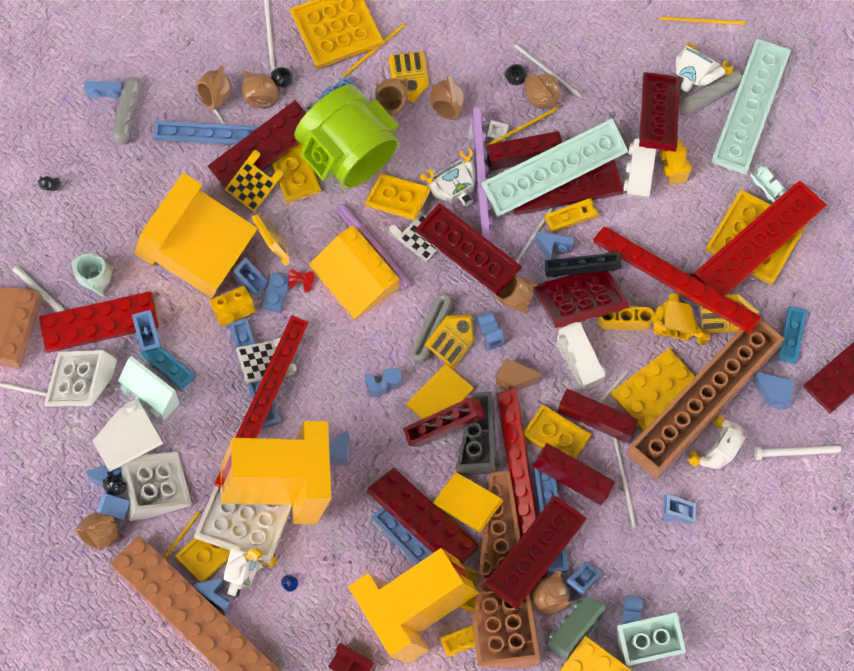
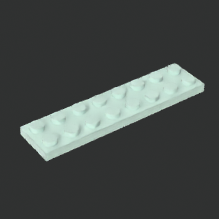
(751, 106)
(554, 167)

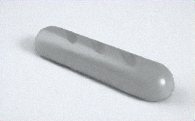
(711, 92)
(126, 110)
(436, 314)

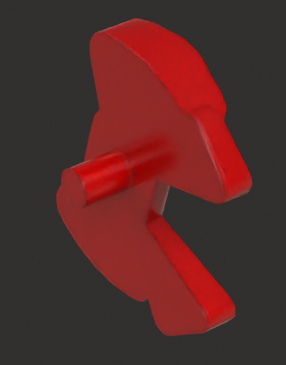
(306, 278)

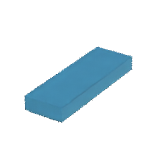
(792, 335)
(169, 367)

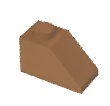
(516, 376)

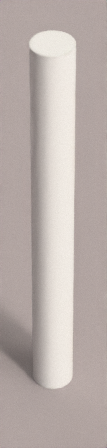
(34, 286)

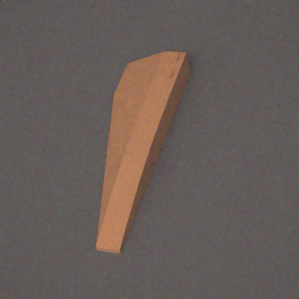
(501, 633)

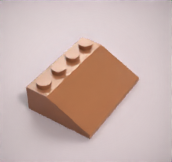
(17, 319)

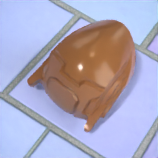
(214, 88)
(259, 90)
(542, 91)
(392, 94)
(447, 99)
(517, 294)
(98, 531)
(550, 595)

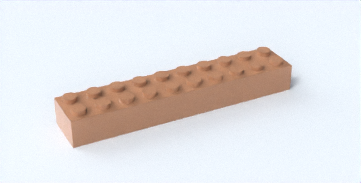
(703, 399)
(187, 610)

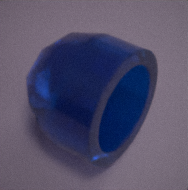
(292, 579)

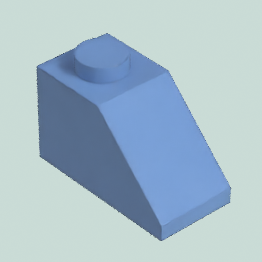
(774, 389)

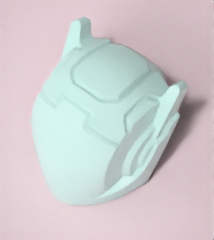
(92, 272)

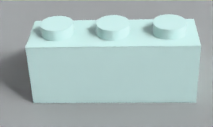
(148, 389)
(650, 639)

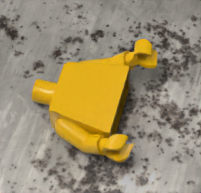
(677, 321)

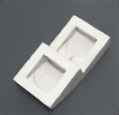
(492, 130)

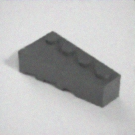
(478, 444)

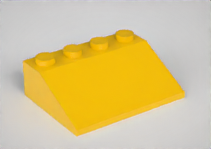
(354, 273)

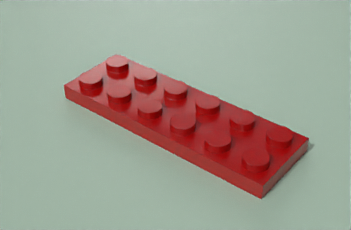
(94, 322)

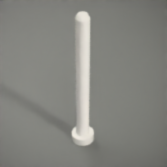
(759, 453)

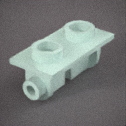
(763, 180)

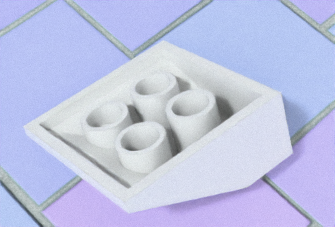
(79, 377)
(126, 436)
(154, 485)

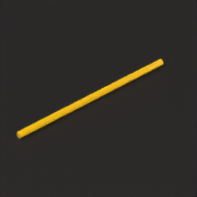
(703, 20)
(372, 51)
(523, 126)
(181, 535)

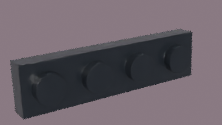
(583, 264)

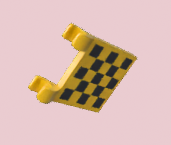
(251, 184)

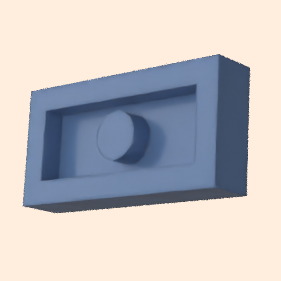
(103, 89)
(276, 293)

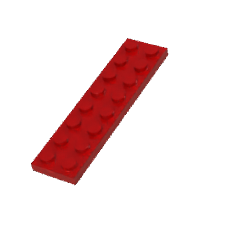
(760, 239)

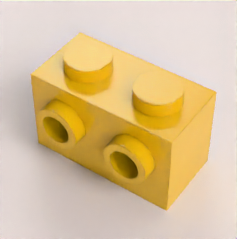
(675, 164)
(232, 306)

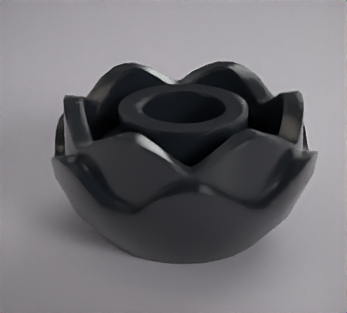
(282, 77)
(516, 79)
(48, 183)
(114, 486)

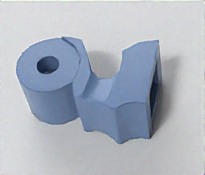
(488, 326)
(391, 379)
(632, 609)

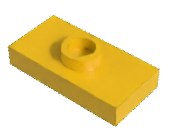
(458, 641)

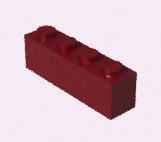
(517, 151)
(598, 415)
(444, 422)
(573, 474)

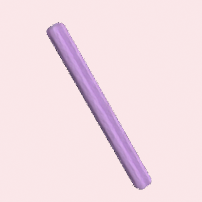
(351, 220)

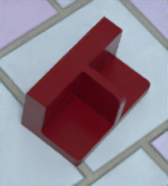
(349, 660)

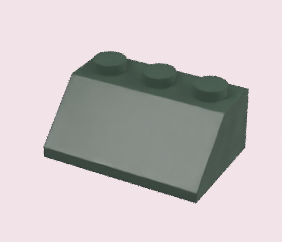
(575, 627)

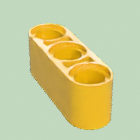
(634, 323)

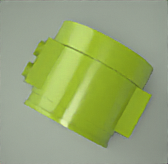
(347, 137)

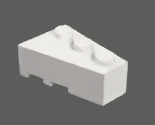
(640, 171)
(580, 356)

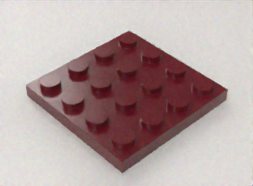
(580, 297)

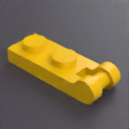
(571, 216)

